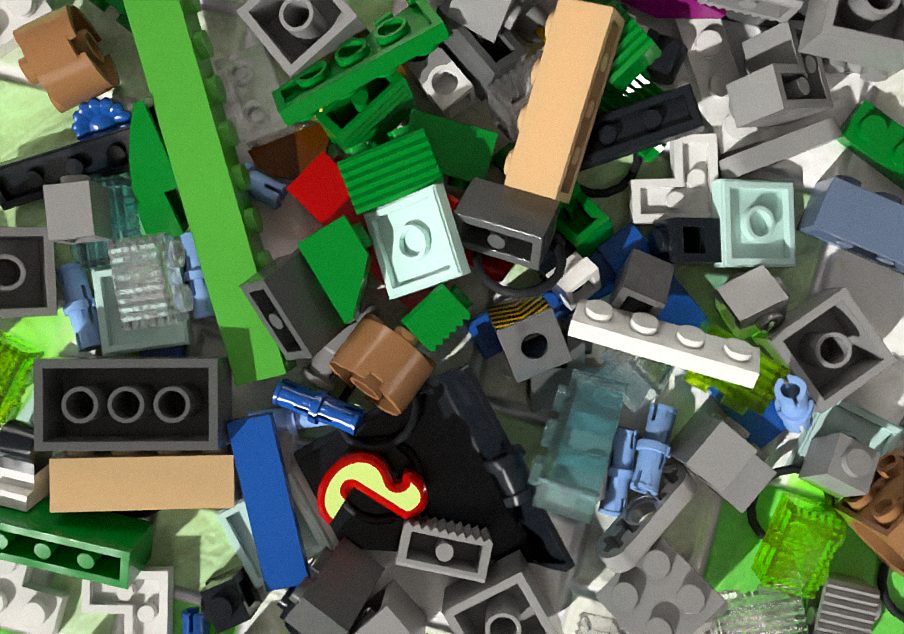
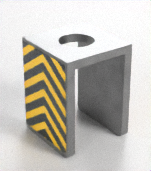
(515, 320)

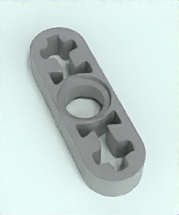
(780, 149)
(628, 539)

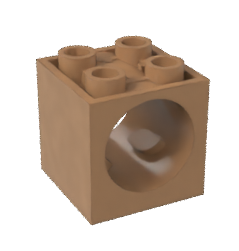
(880, 514)

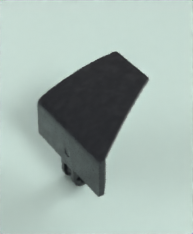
(467, 469)

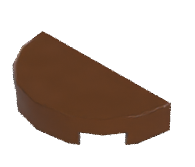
(292, 153)

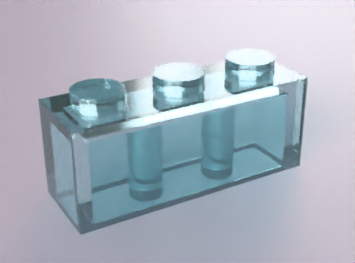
(578, 445)

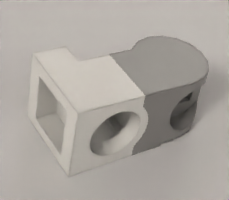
(441, 83)

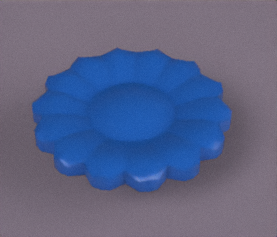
(99, 116)

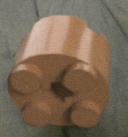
(65, 57)
(382, 364)

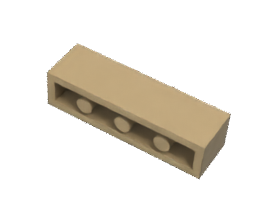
(563, 98)
(143, 480)

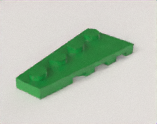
(360, 60)

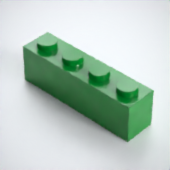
(77, 544)

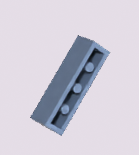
(857, 221)

